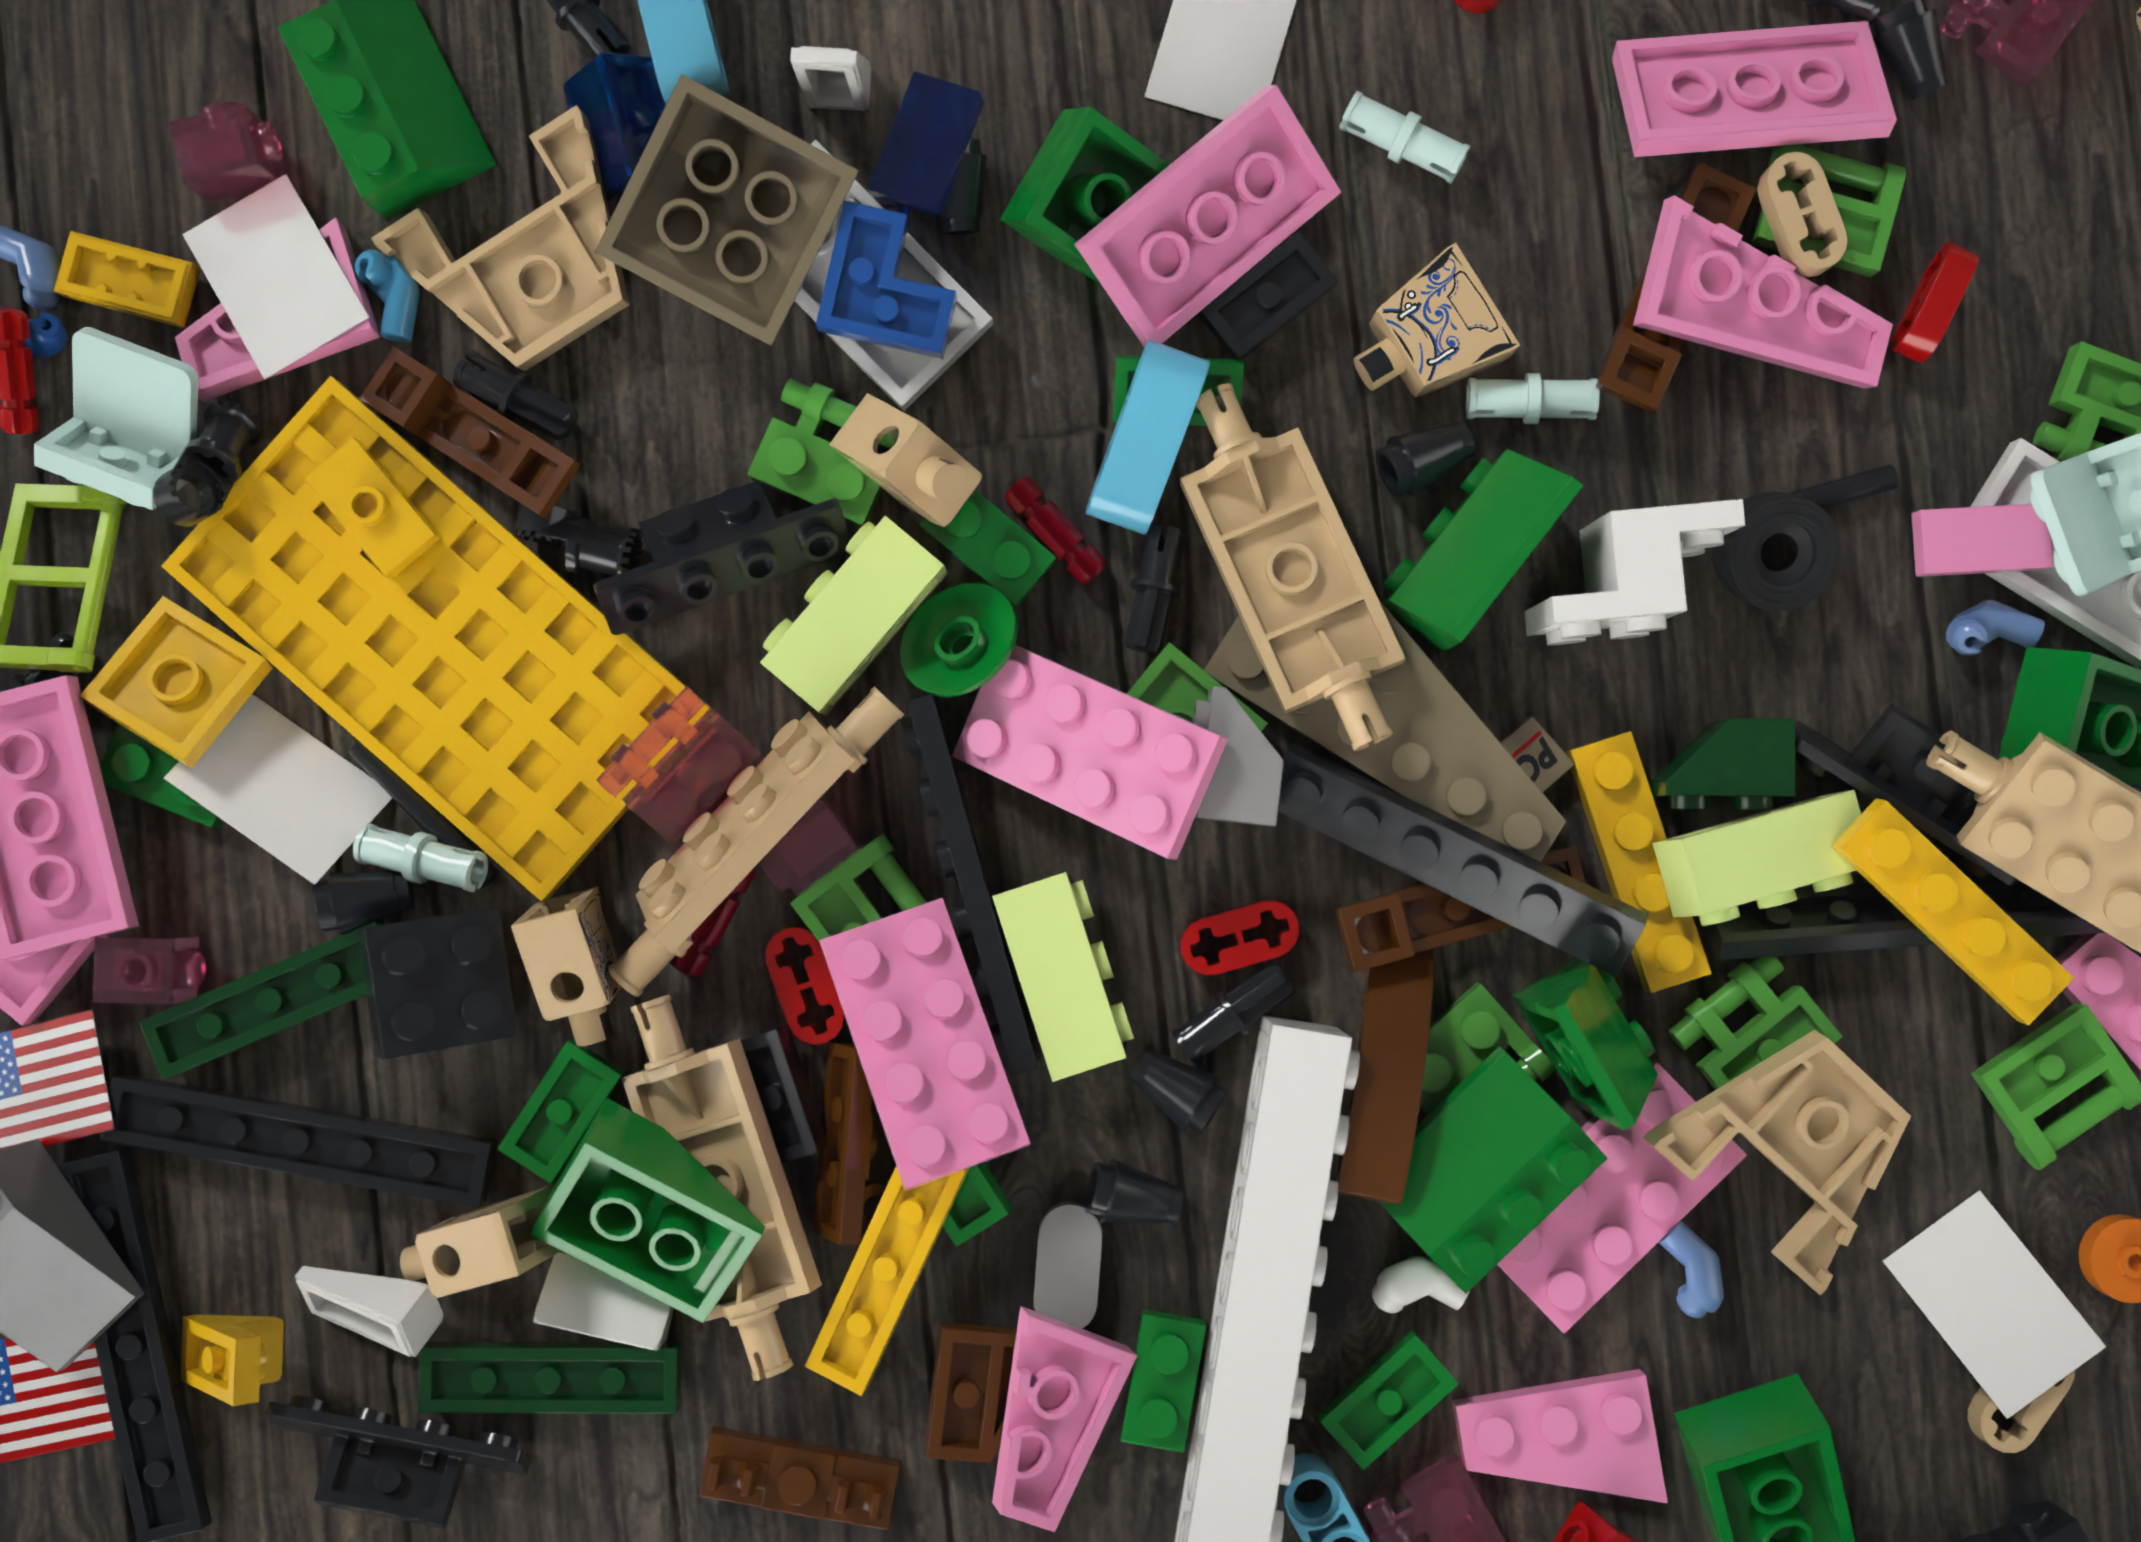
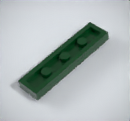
(256, 1006)
(549, 1378)

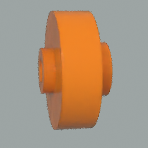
(2113, 1257)

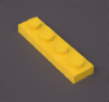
(1623, 829)
(1952, 911)
(881, 1280)

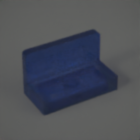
(623, 109)
(925, 145)

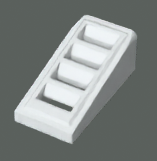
(832, 77)
(380, 1308)

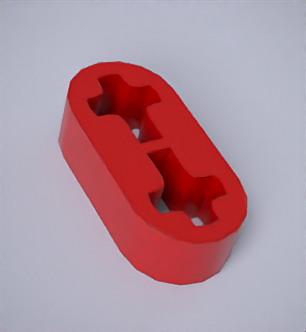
(1934, 302)
(1243, 952)
(791, 989)

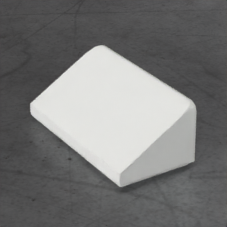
(600, 1306)

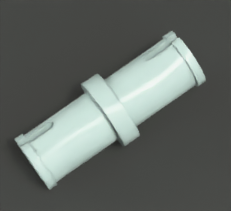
(1404, 137)
(1532, 398)
(420, 857)

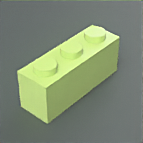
(852, 614)
(1757, 858)
(1063, 975)

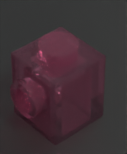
(226, 151)
(811, 849)
(147, 969)

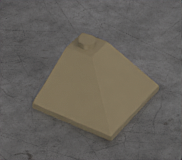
(726, 210)

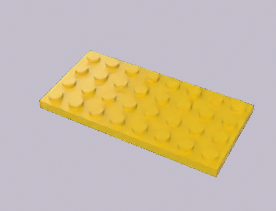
(458, 673)

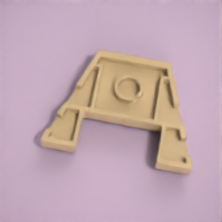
(540, 276)
(1815, 1123)

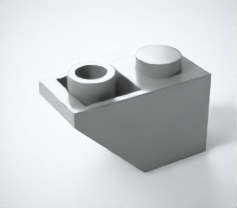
(1249, 771)

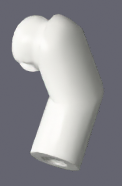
(1413, 1280)

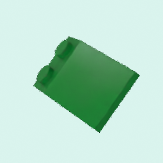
(1077, 182)
(2081, 704)
(1590, 1041)
(648, 1214)
(1766, 1466)

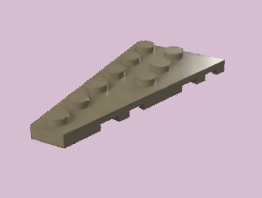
(1436, 750)

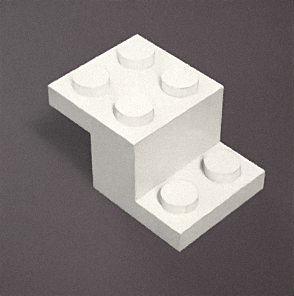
(1634, 571)

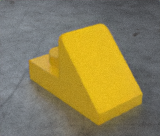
(231, 1355)

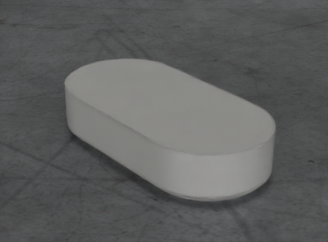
(1068, 1264)

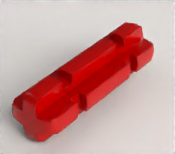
(16, 374)

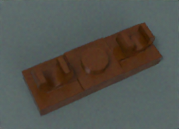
(852, 1143)
(800, 1478)

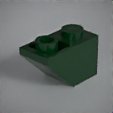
(1732, 759)

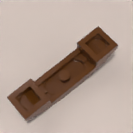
(1643, 360)
(470, 432)
(1422, 919)
(1388, 1079)

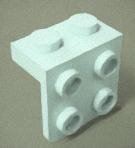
(128, 418)
(2093, 514)

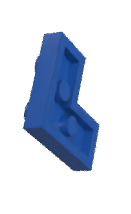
(866, 297)

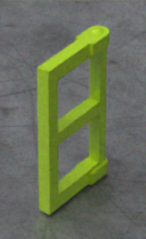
(94, 579)

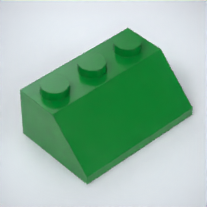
(387, 100)
(1477, 547)
(1490, 1169)

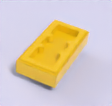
(127, 279)
(372, 508)

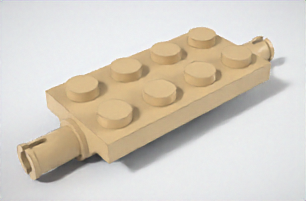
(1291, 569)
(2055, 828)
(743, 829)
(718, 1117)

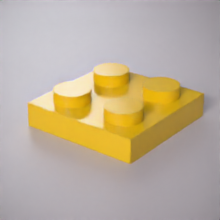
(176, 682)

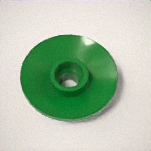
(958, 640)

